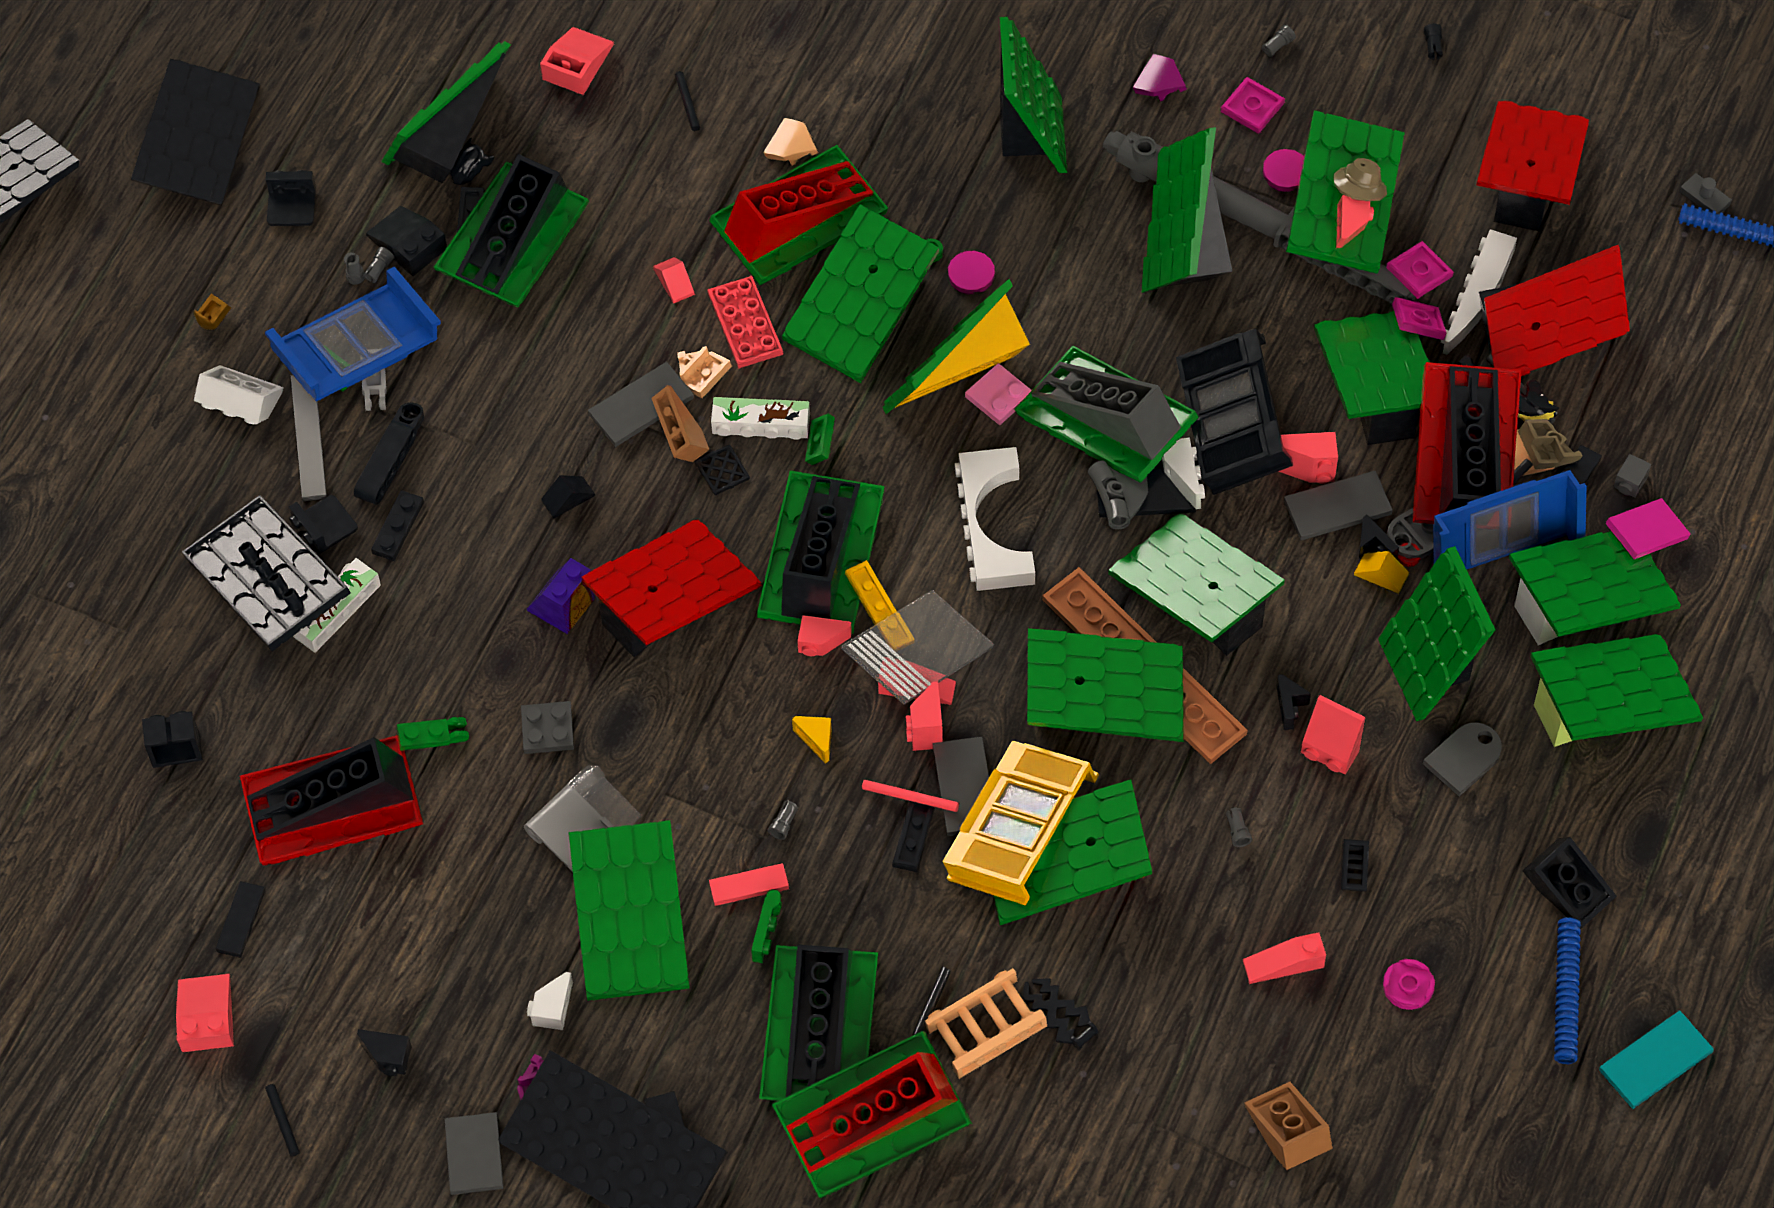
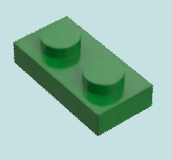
(820, 439)

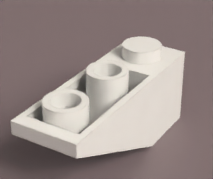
(1181, 469)

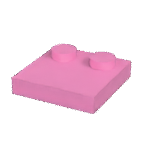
(997, 394)

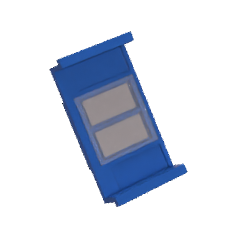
(357, 338)
(1513, 520)

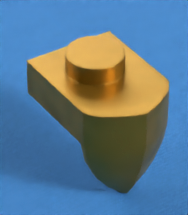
(211, 313)

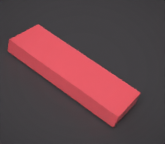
(748, 884)

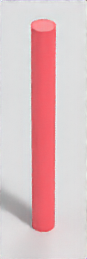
(910, 795)

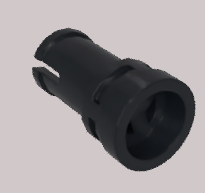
(1433, 36)

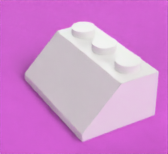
(237, 394)

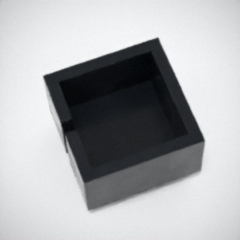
(172, 739)

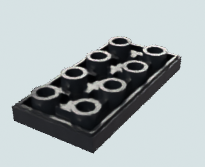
(1161, 499)

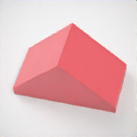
(674, 279)

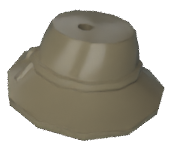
(1361, 180)

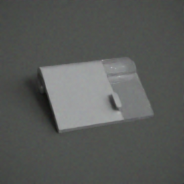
(581, 805)

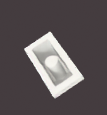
(551, 1003)

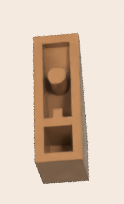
(679, 426)

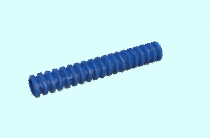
(1727, 224)
(1567, 990)

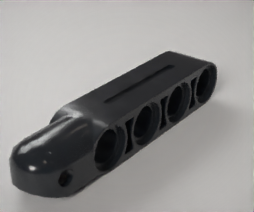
(389, 454)

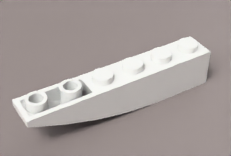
(1487, 275)

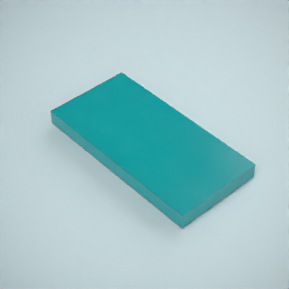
(1656, 1059)

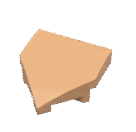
(790, 142)
(702, 370)

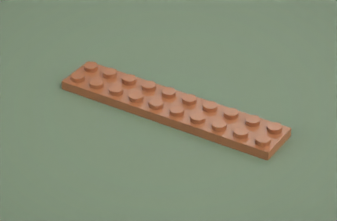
(1092, 612)

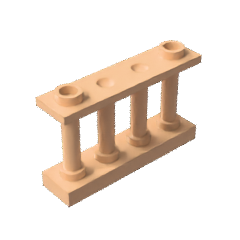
(986, 1048)

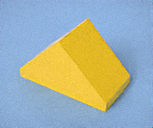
(1382, 570)
(815, 733)

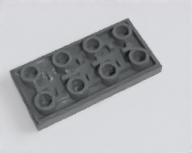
(632, 407)
(1337, 505)
(961, 776)

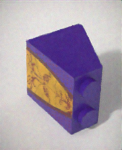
(564, 597)

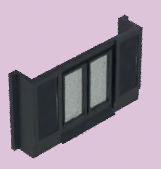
(1237, 419)

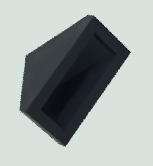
(566, 494)

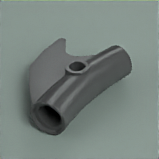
(1119, 493)

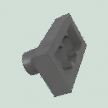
(1705, 194)

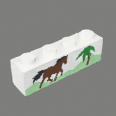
(760, 417)
(361, 583)

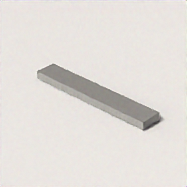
(308, 443)

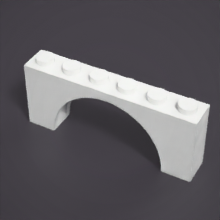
(992, 564)

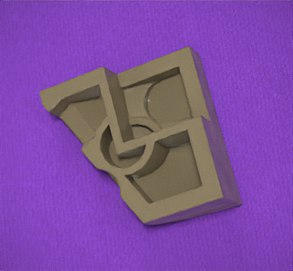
(1546, 445)

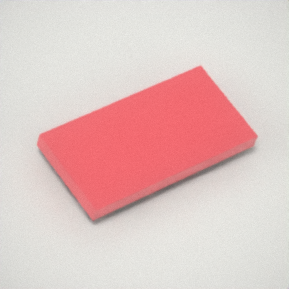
(745, 322)

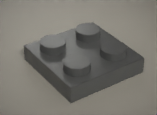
(547, 727)

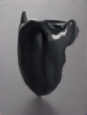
(469, 163)

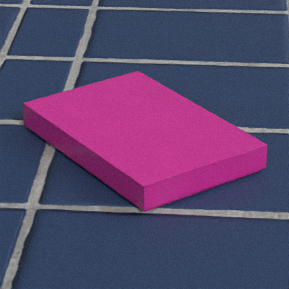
(1647, 528)

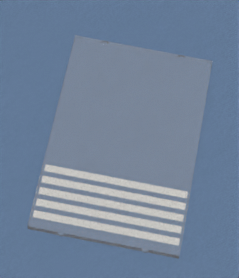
(917, 646)

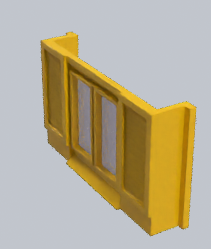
(1014, 820)

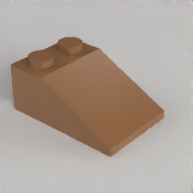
(1289, 1125)

